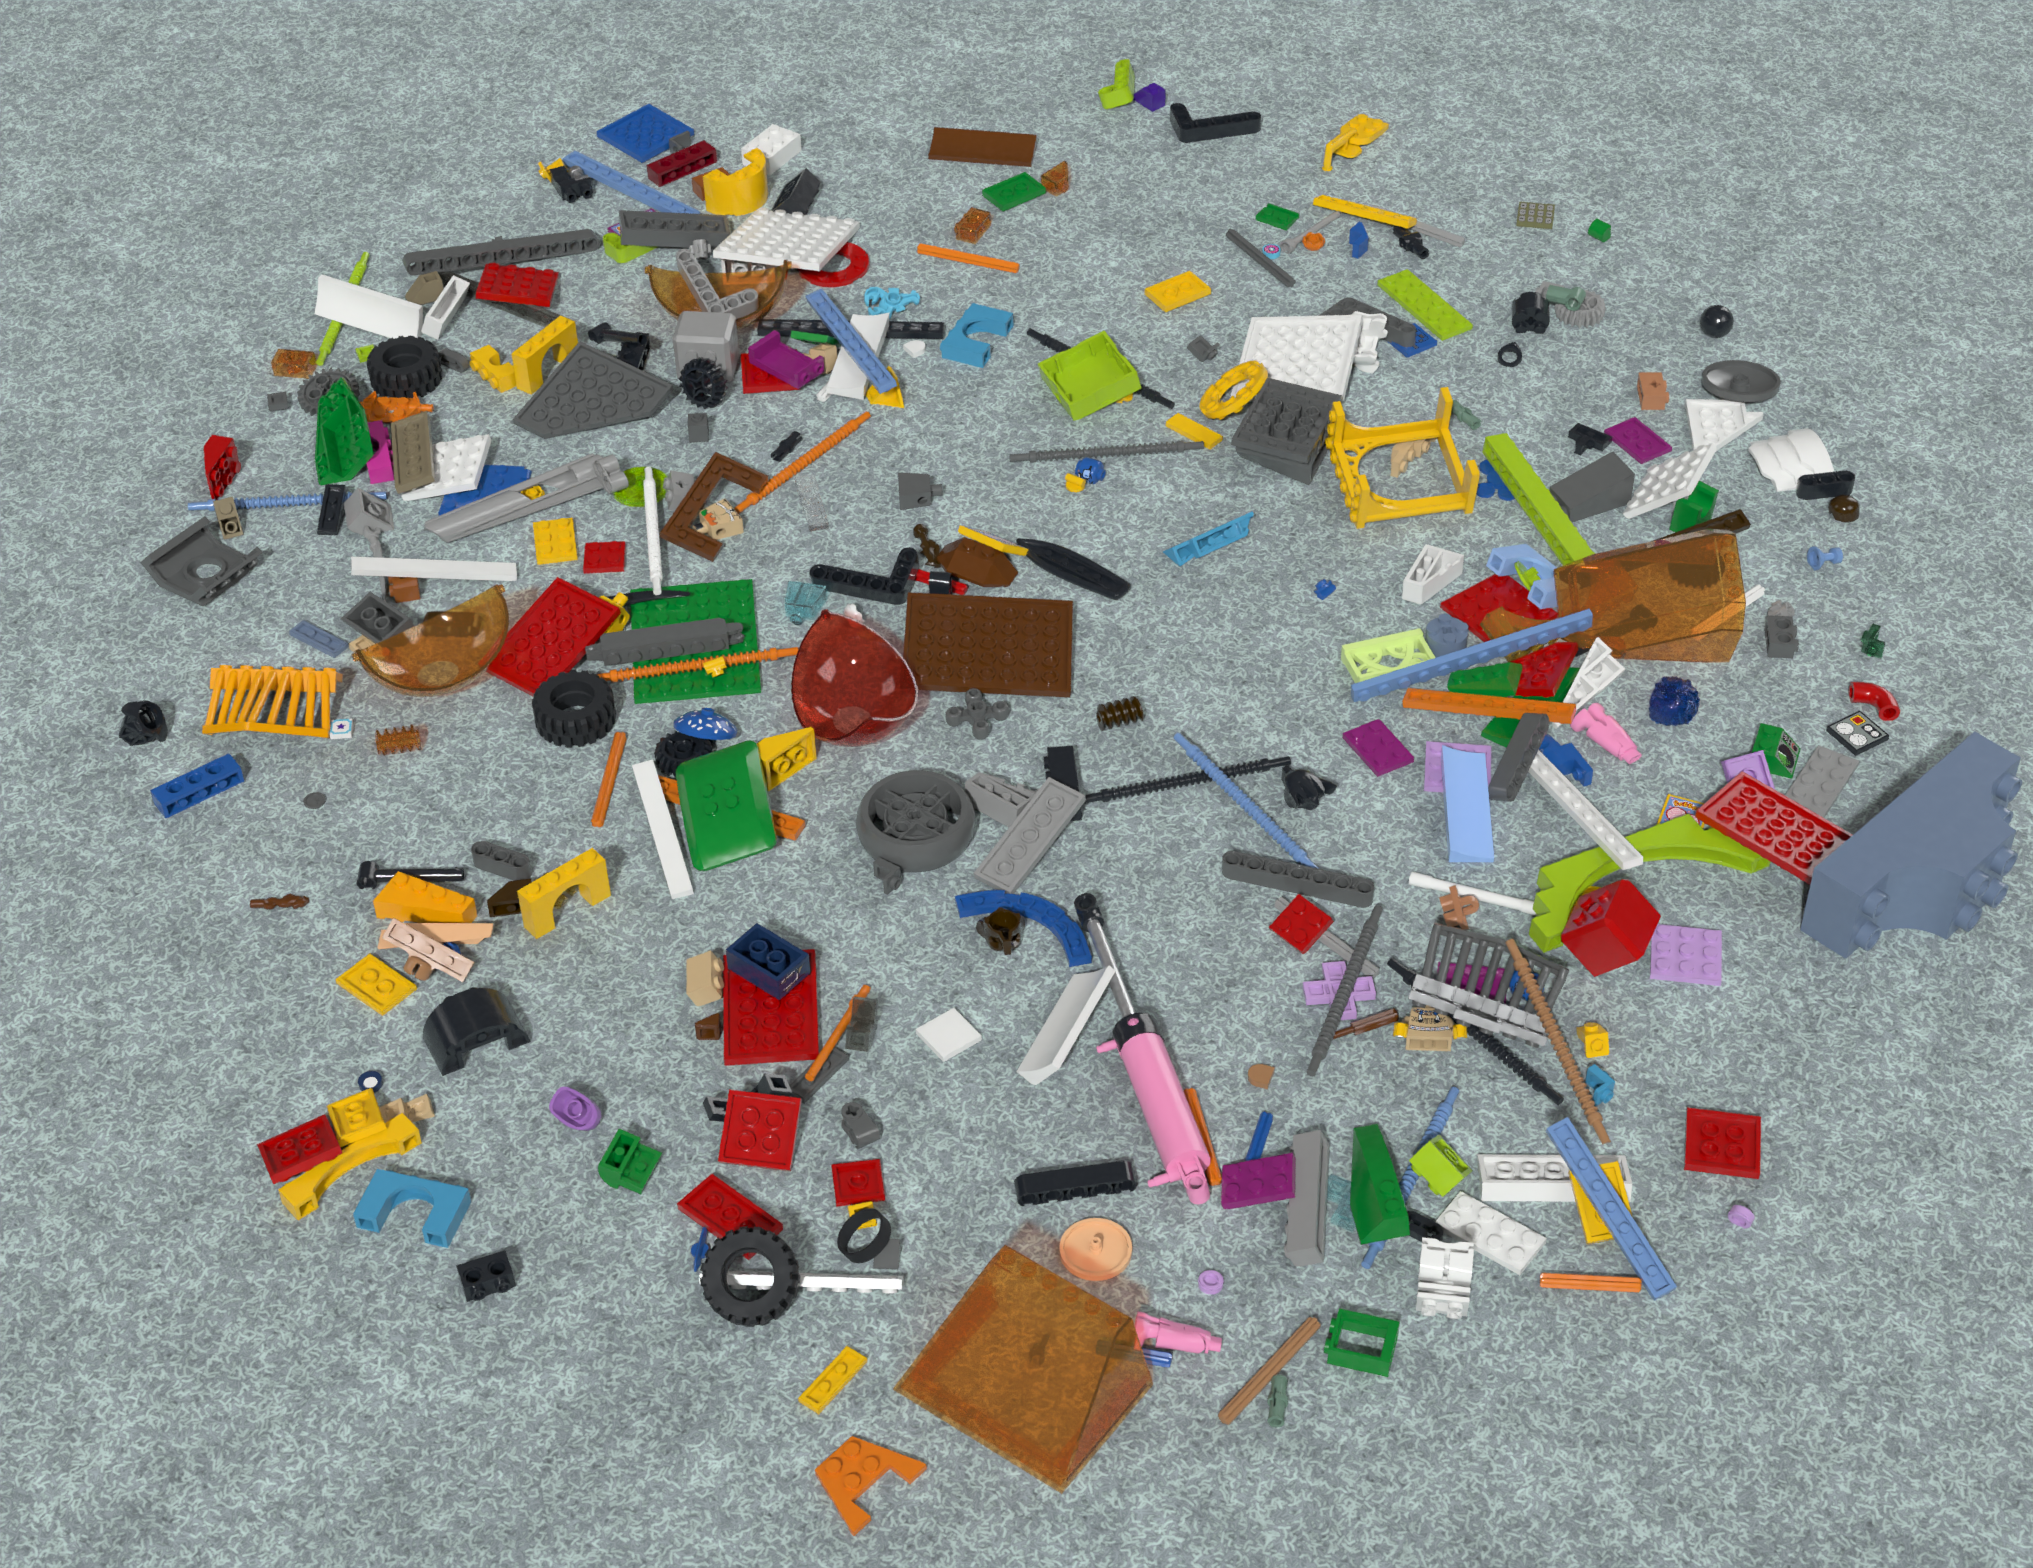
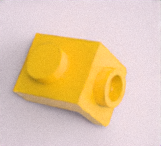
(545, 172)
(1594, 1039)

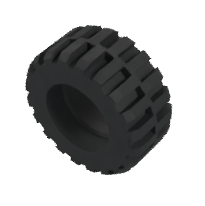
(404, 367)
(579, 725)
(722, 1256)

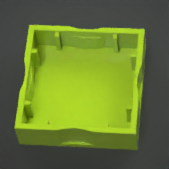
(1089, 376)

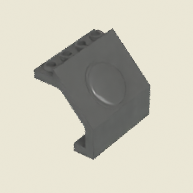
(177, 562)

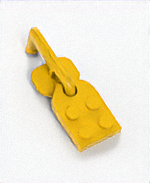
(1356, 132)

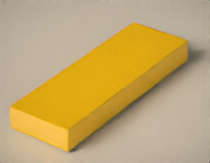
(1194, 430)
(832, 1379)

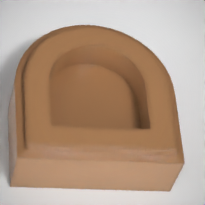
(1260, 1075)

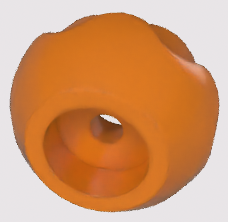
(1313, 241)

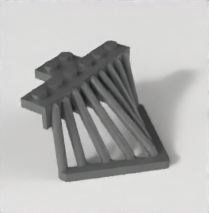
(1480, 1009)

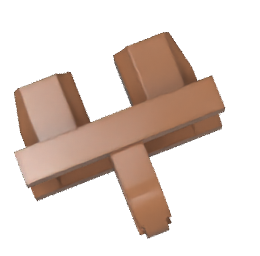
(1455, 902)

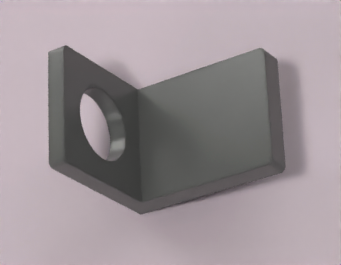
(679, 142)

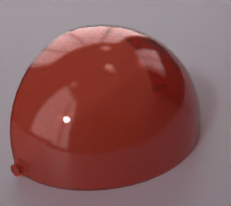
(850, 683)

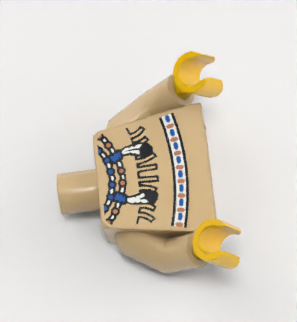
(1428, 1030)

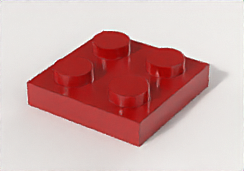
(604, 557)
(1301, 924)

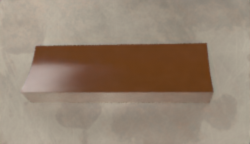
(983, 147)

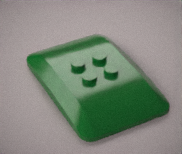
(725, 806)

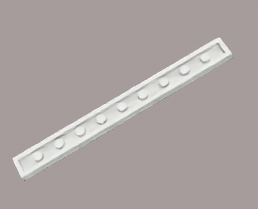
(1584, 813)

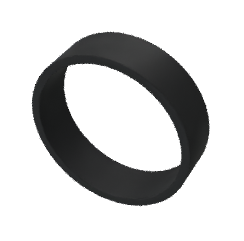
(853, 1224)

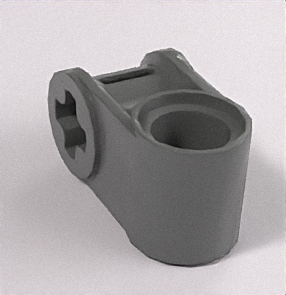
(858, 1125)

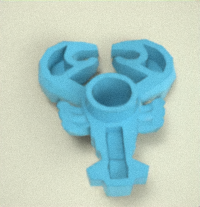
(889, 301)

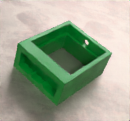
(1367, 1325)

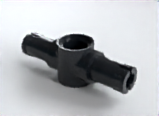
(1411, 241)

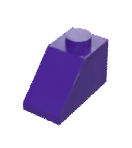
(1151, 97)

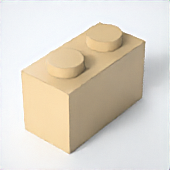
(704, 978)

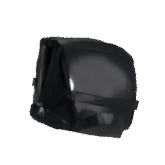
(137, 728)

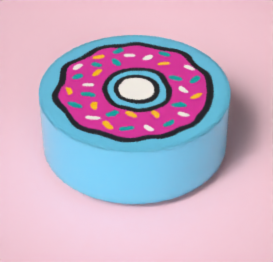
(1271, 251)

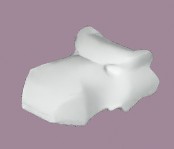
(1371, 331)

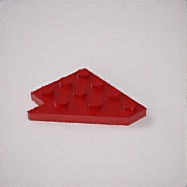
(1545, 669)

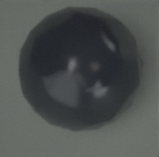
(1716, 321)

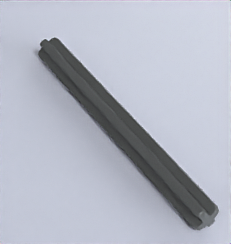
(1260, 258)

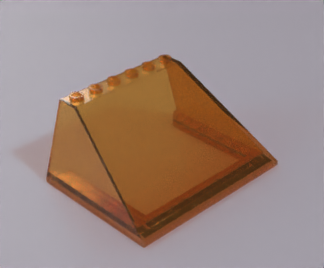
(1031, 1369)

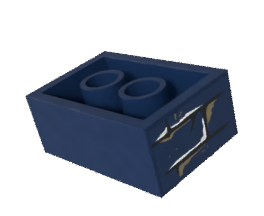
(768, 961)

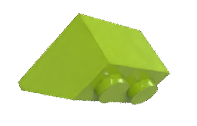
(1439, 1166)

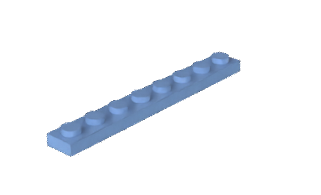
(1611, 1209)

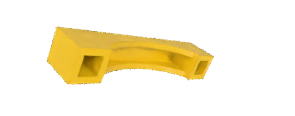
(304, 1192)

